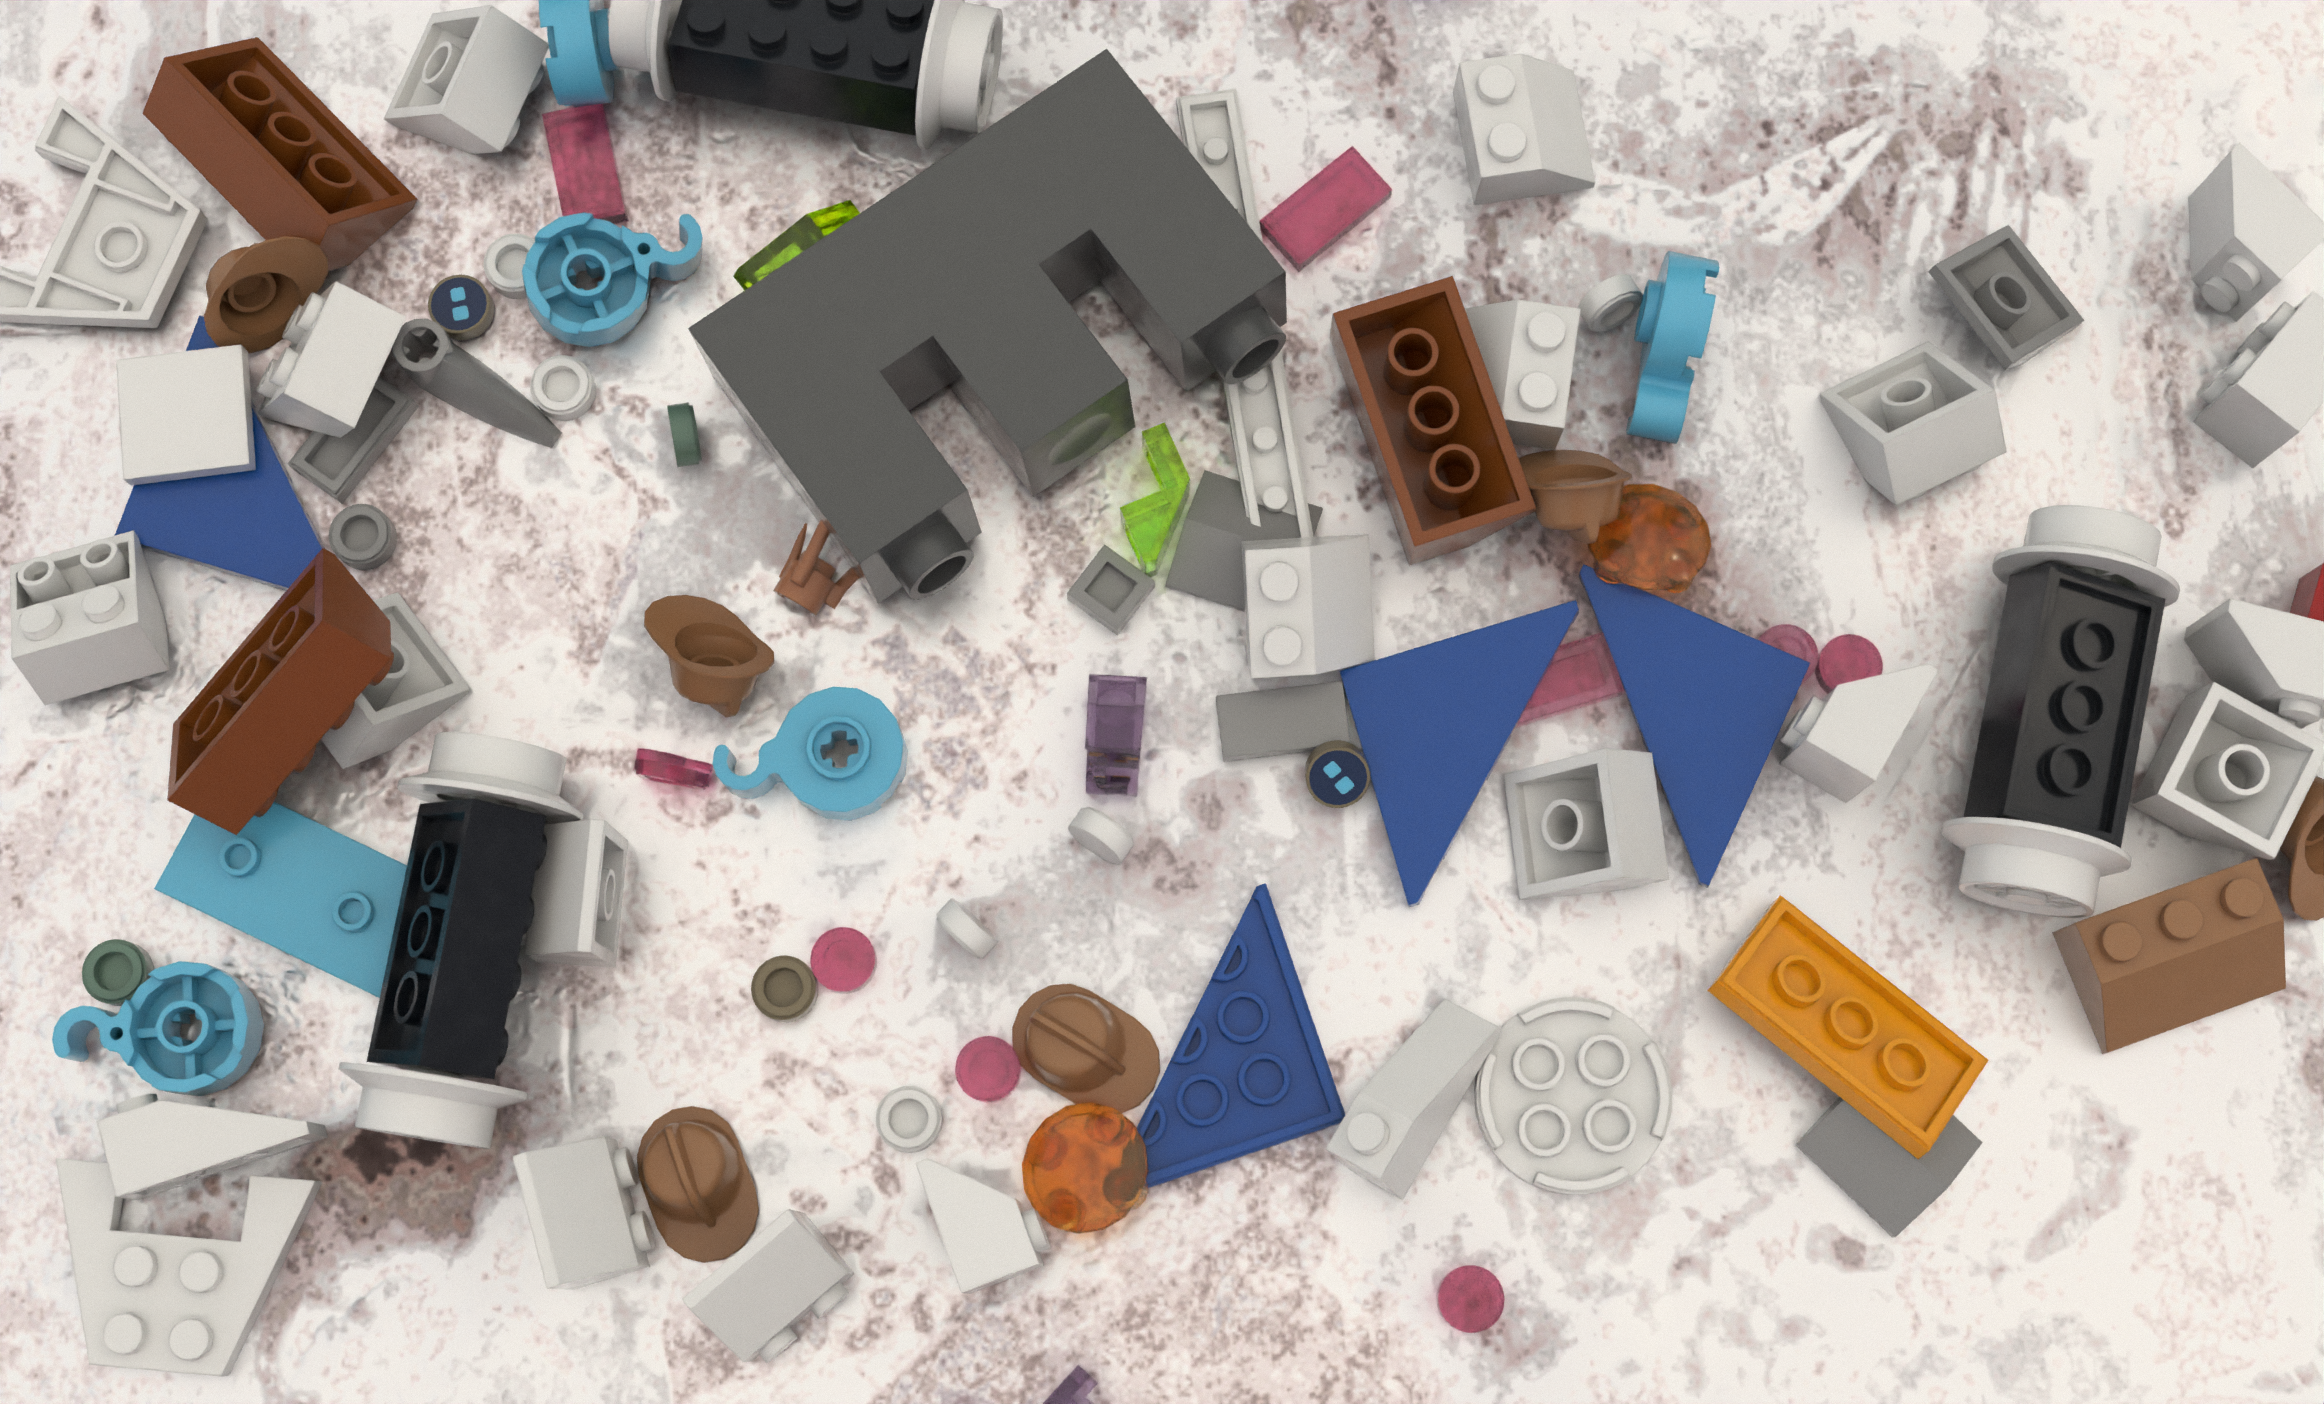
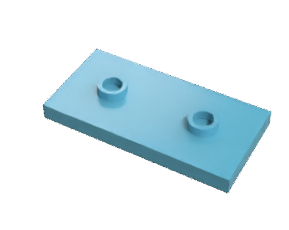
(294, 890)

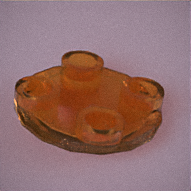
(1654, 541)
(1085, 1168)

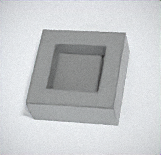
(1111, 589)

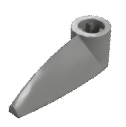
(468, 383)

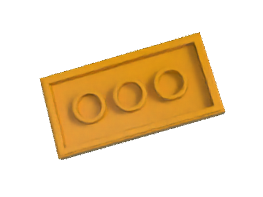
(1849, 1027)

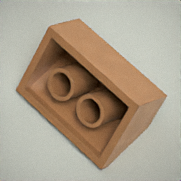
(2176, 955)

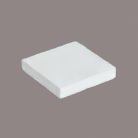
(185, 415)

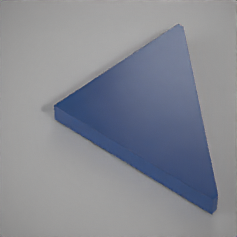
(229, 521)
(1701, 704)
(1439, 724)
(1246, 1062)

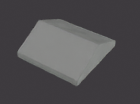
(2006, 297)
(1210, 542)
(1879, 1171)

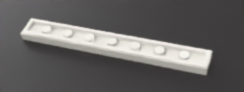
(1260, 405)

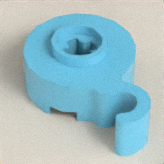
(579, 51)
(602, 249)
(1671, 326)
(801, 749)
(150, 1026)

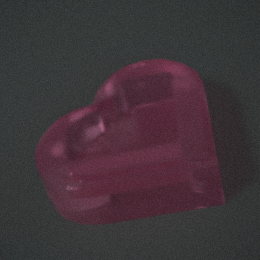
(672, 769)

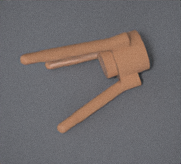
(808, 578)

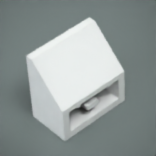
(331, 361)
(2270, 385)
(86, 619)

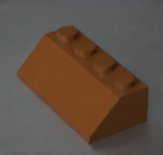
(275, 149)
(1430, 419)
(278, 696)

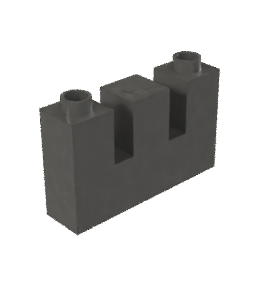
(972, 290)

